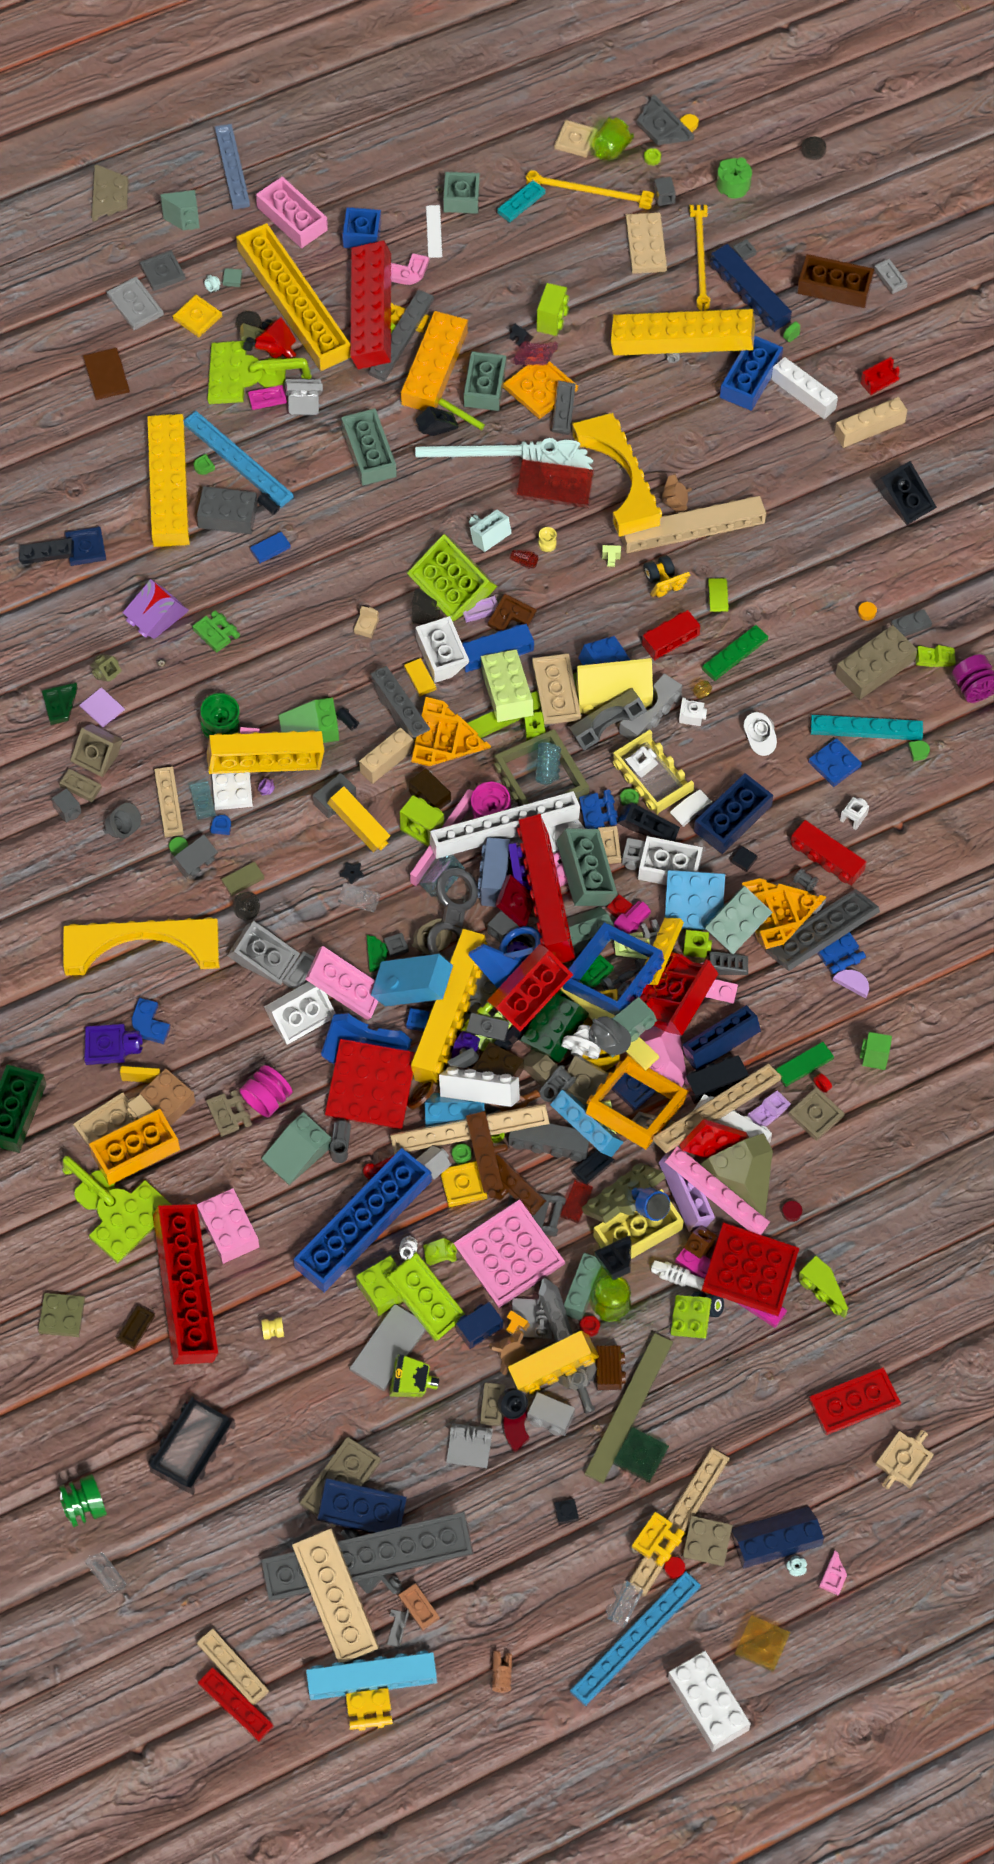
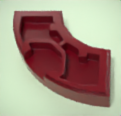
(515, 1431)

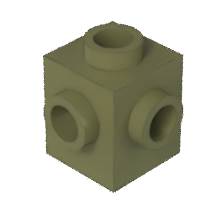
(110, 670)

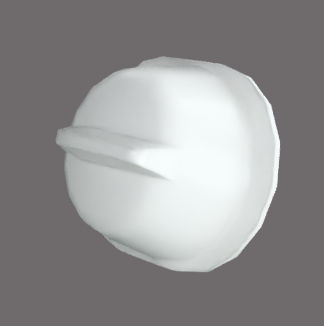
(760, 733)

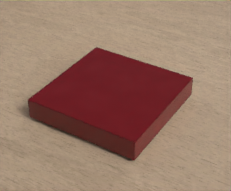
(515, 901)

